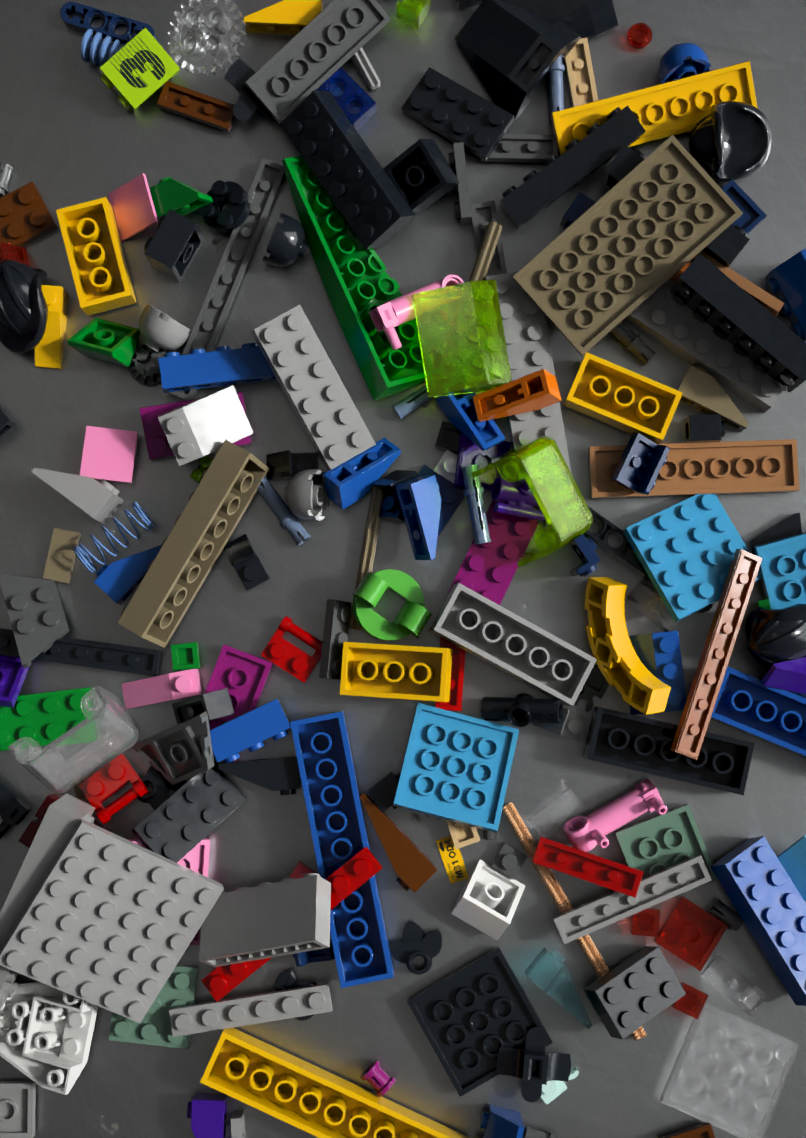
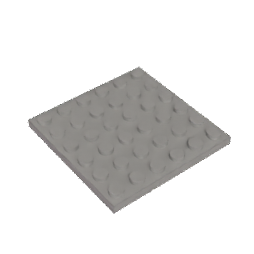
(109, 922)

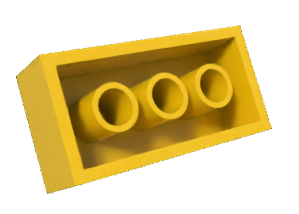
(96, 256)
(622, 398)
(396, 671)

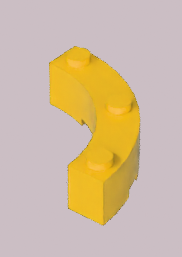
(614, 650)

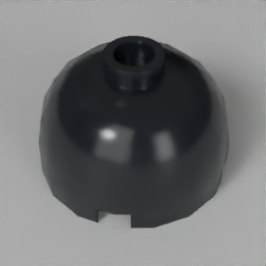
(286, 242)

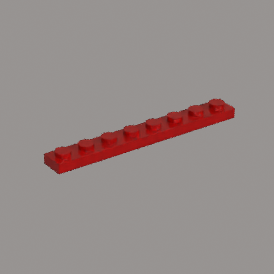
(343, 883)

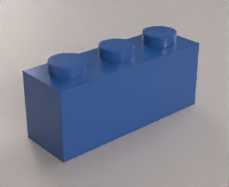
(249, 731)

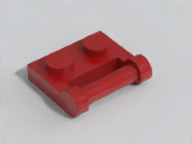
(289, 656)
(108, 782)

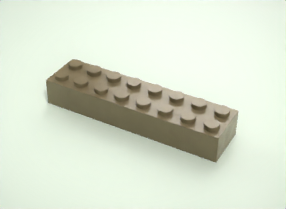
(193, 544)

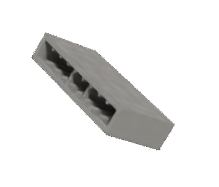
(267, 921)

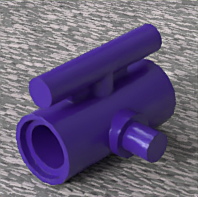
(517, 499)

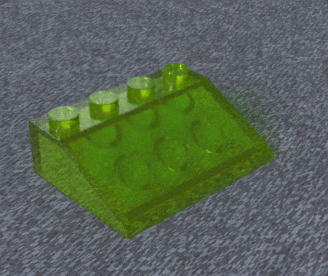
(462, 338)

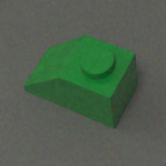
(177, 197)

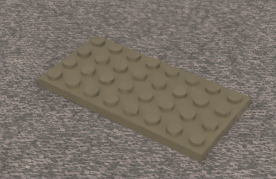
(627, 245)

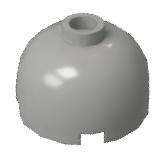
(161, 330)
(307, 495)

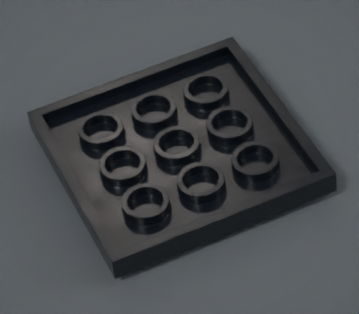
(473, 1017)

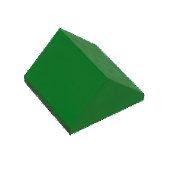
(106, 341)

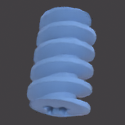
(96, 50)

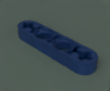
(110, 21)

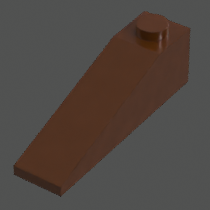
(406, 858)

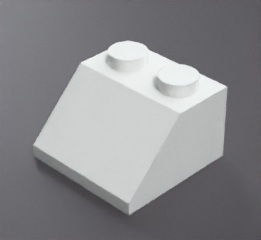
(488, 900)

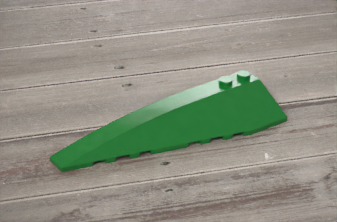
(355, 286)

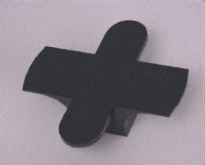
(247, 104)
(533, 1064)

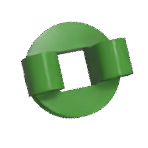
(411, 616)

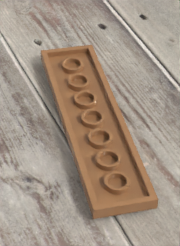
(705, 469)

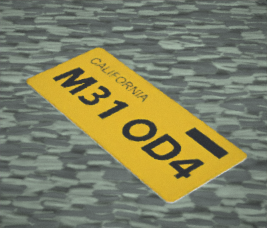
(452, 860)

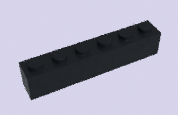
(572, 166)

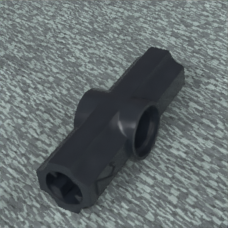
(533, 710)

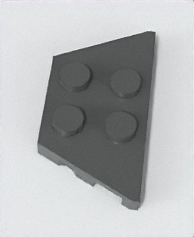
(34, 614)
(181, 749)

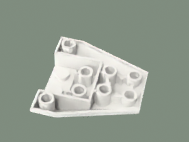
(47, 1034)

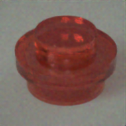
(639, 35)

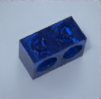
(352, 97)

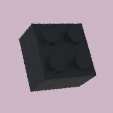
(421, 174)
(173, 245)

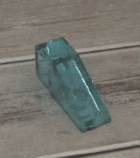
(554, 978)

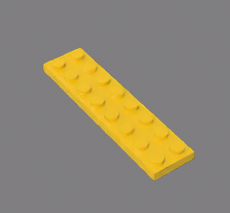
(662, 108)

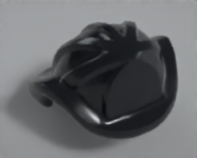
(731, 140)
(21, 306)
(777, 634)

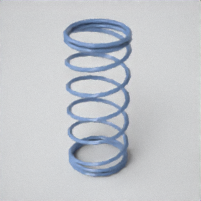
(82, 553)

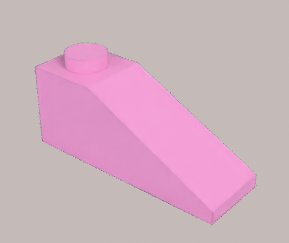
(162, 688)

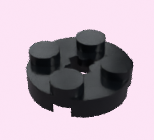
(225, 219)

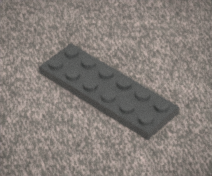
(315, 54)

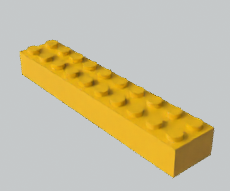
(309, 1095)

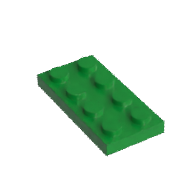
(41, 716)

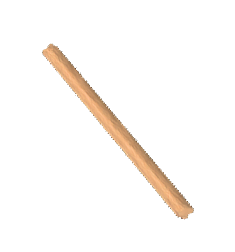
(558, 894)

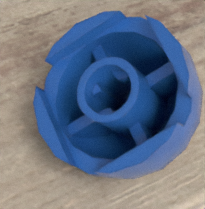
(683, 61)

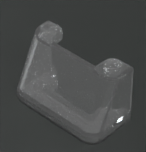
(84, 747)

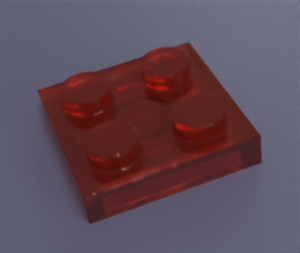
(690, 933)

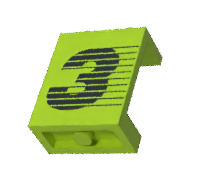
(138, 70)

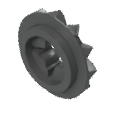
(138, 371)

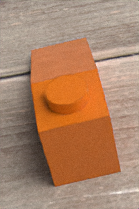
(518, 396)

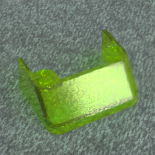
(553, 490)

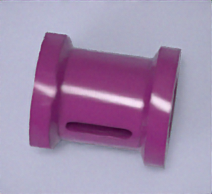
(378, 1078)

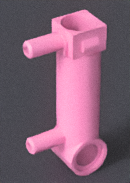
(402, 310)
(590, 830)

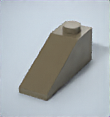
(707, 396)

